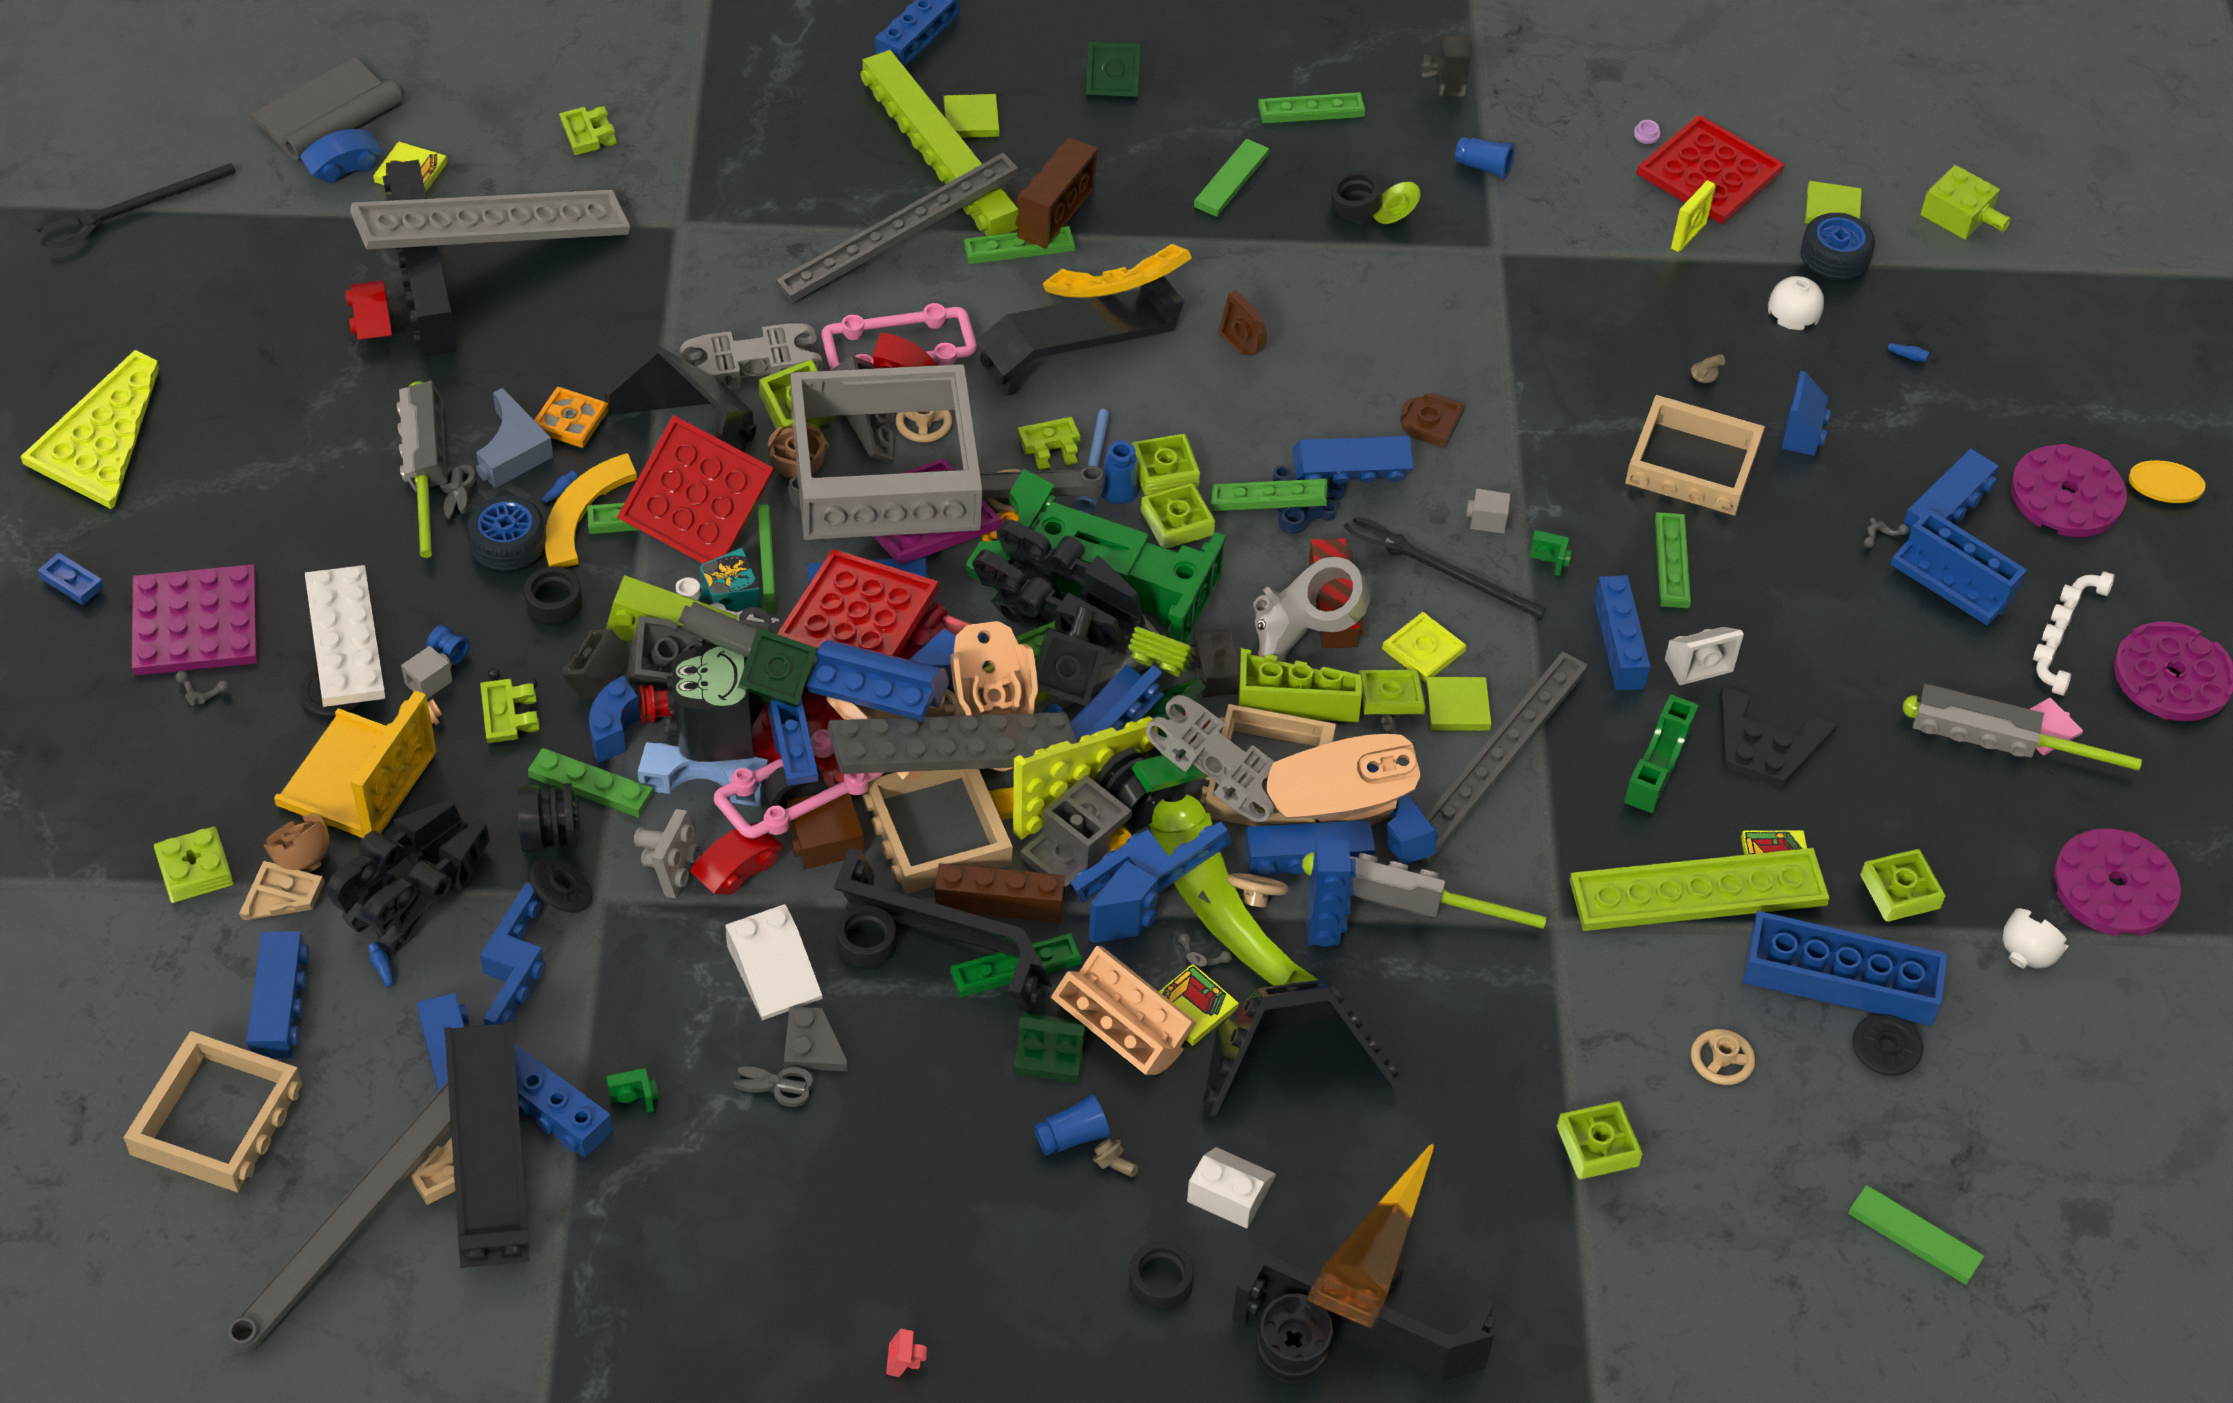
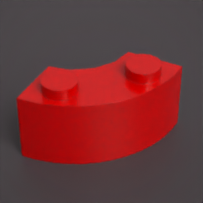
(370, 310)
(898, 352)
(734, 860)

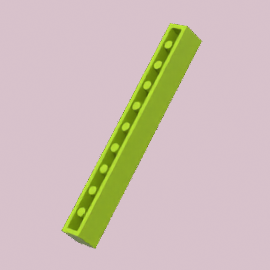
(934, 138)

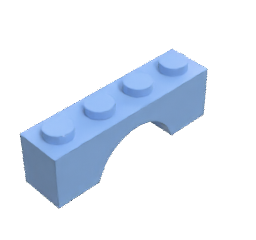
(666, 768)

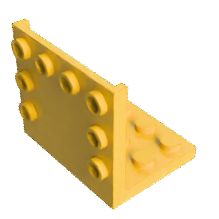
(363, 768)

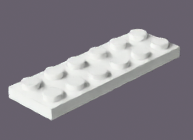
(344, 636)

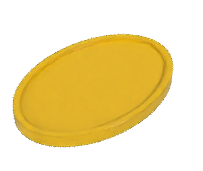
(2167, 481)

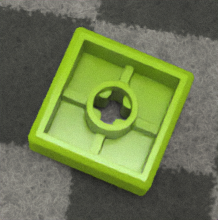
(1165, 463)
(1177, 516)
(1170, 654)
(193, 864)
(1902, 885)
(1616, 1143)

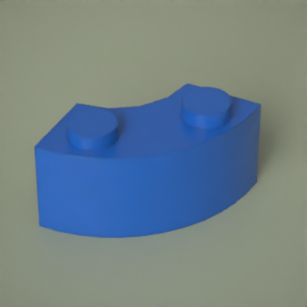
(341, 153)
(610, 717)

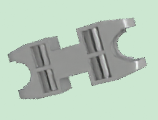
(754, 355)
(1214, 756)

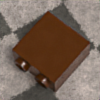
(825, 832)

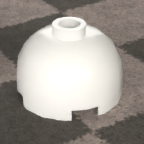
(1796, 302)
(2032, 942)

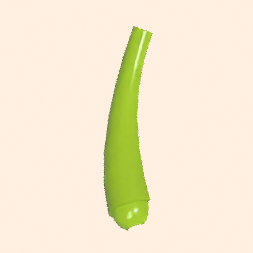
(1226, 914)

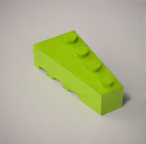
(646, 600)
(1298, 689)

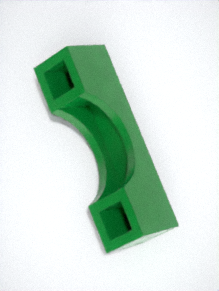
(1028, 498)
(1662, 754)

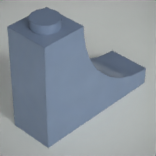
(516, 446)

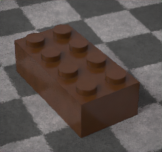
(1056, 192)

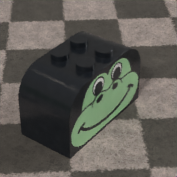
(708, 708)

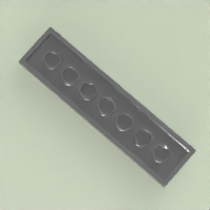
(944, 741)

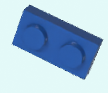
(70, 578)

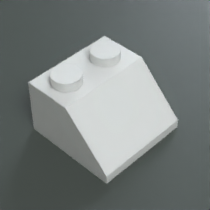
(1703, 654)
(1229, 1186)

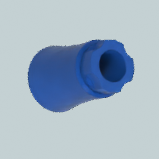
(1486, 155)
(1120, 473)
(1072, 1126)

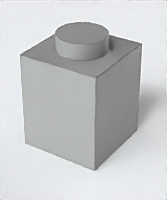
(1488, 511)
(427, 672)

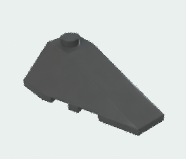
(871, 428)
(655, 648)

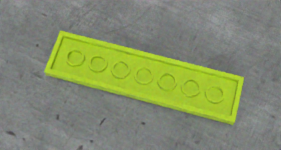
(1698, 889)

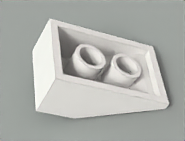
(772, 961)

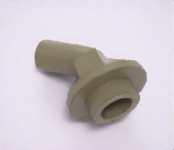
(1706, 370)
(1108, 1155)

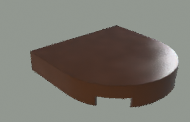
(1242, 326)
(1431, 418)

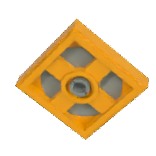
(571, 416)

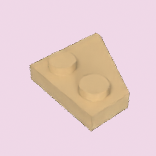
(281, 892)
(436, 1175)

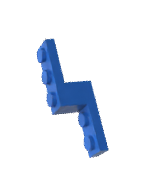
(792, 742)
(1149, 856)
(512, 958)

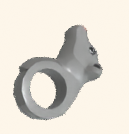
(1286, 615)

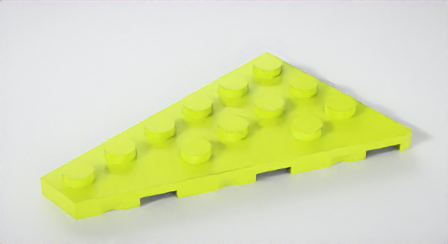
(97, 436)
(1057, 768)

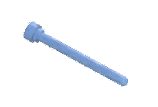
(1083, 503)

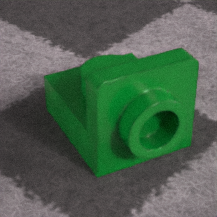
(1551, 548)
(632, 1085)

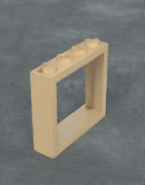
(1706, 425)
(1272, 726)
(924, 875)
(142, 1133)

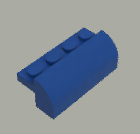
(1959, 567)
(877, 680)
(1119, 702)

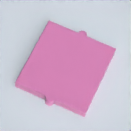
(2056, 723)

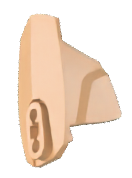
(1005, 690)
(1335, 781)

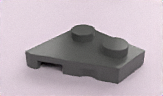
(812, 1042)

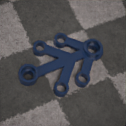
(1294, 519)

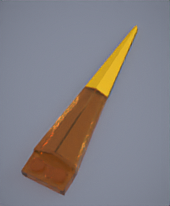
(1362, 1268)

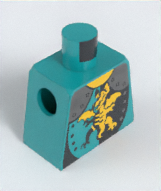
(729, 582)

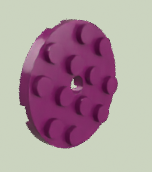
(2088, 511)
(2144, 674)
(2148, 877)

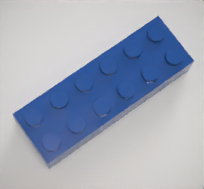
(1845, 968)

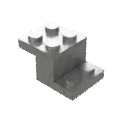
(1076, 831)

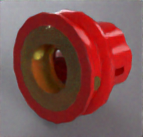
(652, 704)

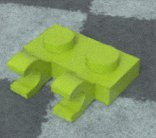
(580, 132)
(1050, 435)
(500, 713)

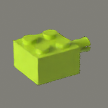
(1963, 203)
(776, 397)

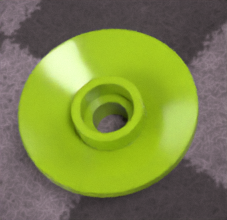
(1398, 202)

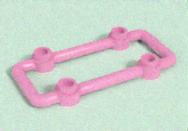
(933, 315)
(776, 817)

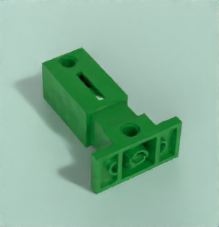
(1166, 581)

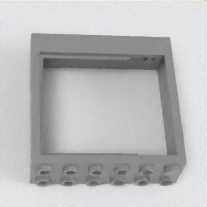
(886, 501)

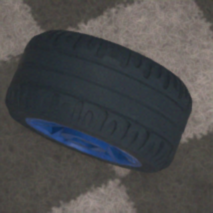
(1837, 246)
(506, 533)

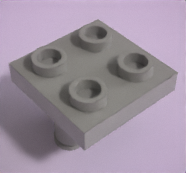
(670, 852)

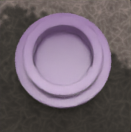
(1647, 132)

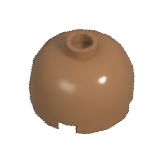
(782, 451)
(300, 845)

